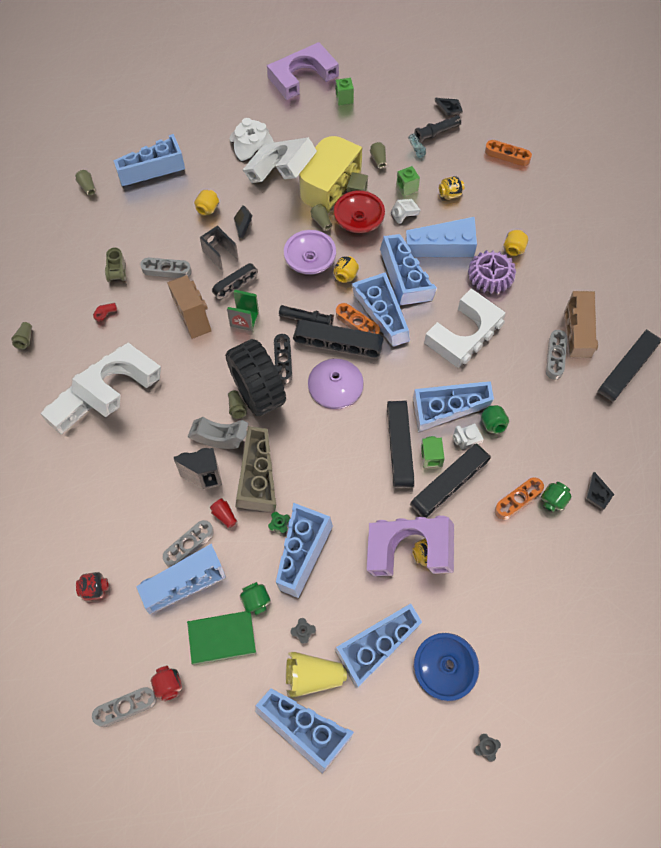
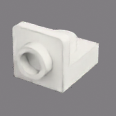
(404, 208)
(467, 436)

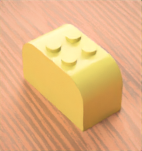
(329, 171)

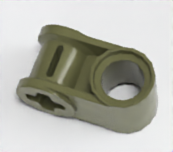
(115, 265)

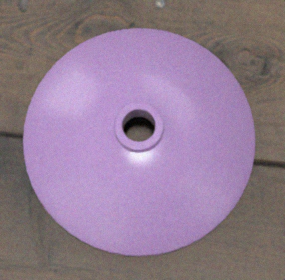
(309, 252)
(335, 392)

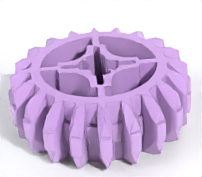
(492, 272)

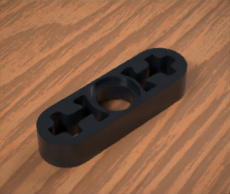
(235, 281)
(279, 352)

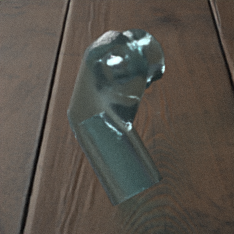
(417, 146)

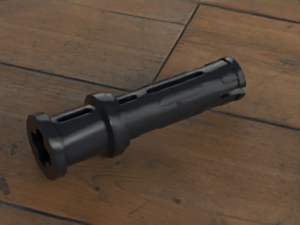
(432, 129)
(298, 314)

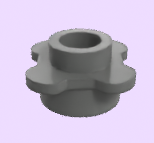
(309, 630)
(492, 743)

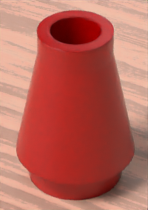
(223, 512)

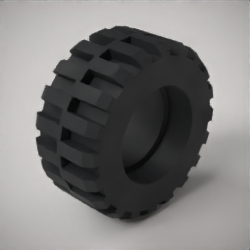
(256, 377)

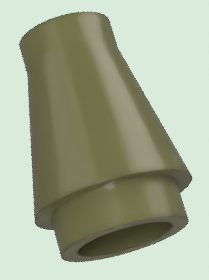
(379, 154)
(85, 180)
(321, 216)
(22, 337)
(237, 407)

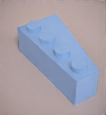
(150, 162)
(406, 276)
(382, 306)
(446, 403)
(303, 544)
(181, 579)
(374, 645)
(305, 730)

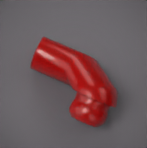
(102, 311)

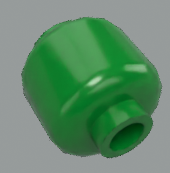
(495, 419)
(556, 496)
(255, 598)

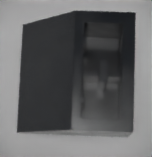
(199, 468)

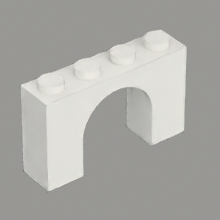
(287, 156)
(460, 348)
(125, 360)

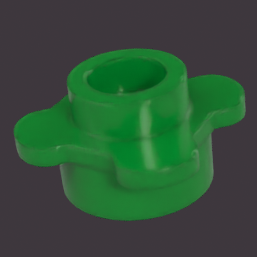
(279, 527)

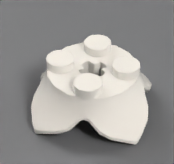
(249, 138)

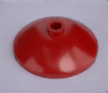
(359, 211)

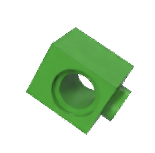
(344, 91)
(407, 181)
(432, 452)

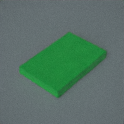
(221, 637)

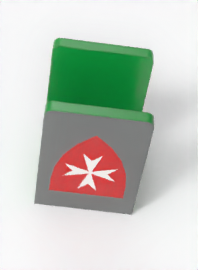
(246, 310)

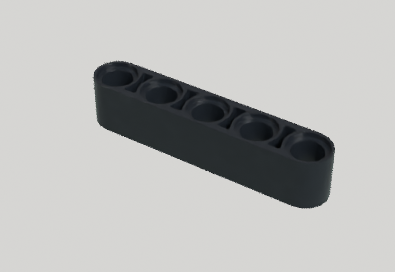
(338, 338)
(629, 365)
(400, 444)
(450, 480)

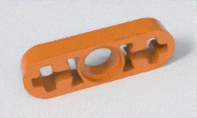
(496, 153)
(355, 314)
(522, 489)

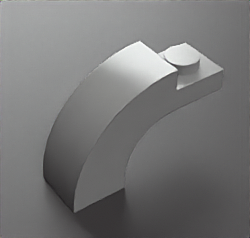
(218, 435)

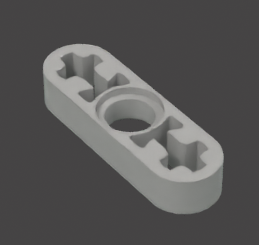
(158, 262)
(551, 360)
(203, 538)
(106, 707)

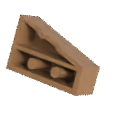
(190, 305)
(581, 324)

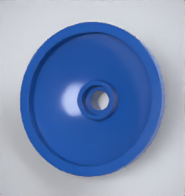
(437, 676)

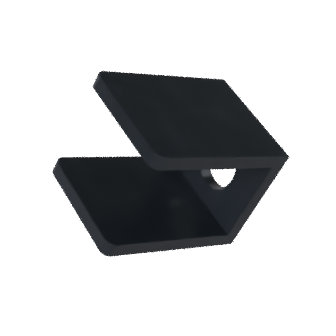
(219, 237)

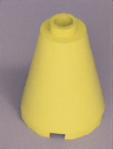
(312, 674)

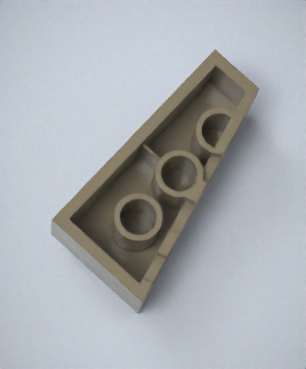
(256, 477)

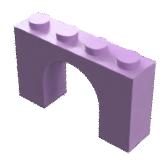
(312, 57)
(386, 535)

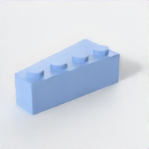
(444, 239)

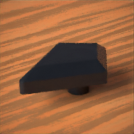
(449, 106)
(242, 221)
(598, 492)

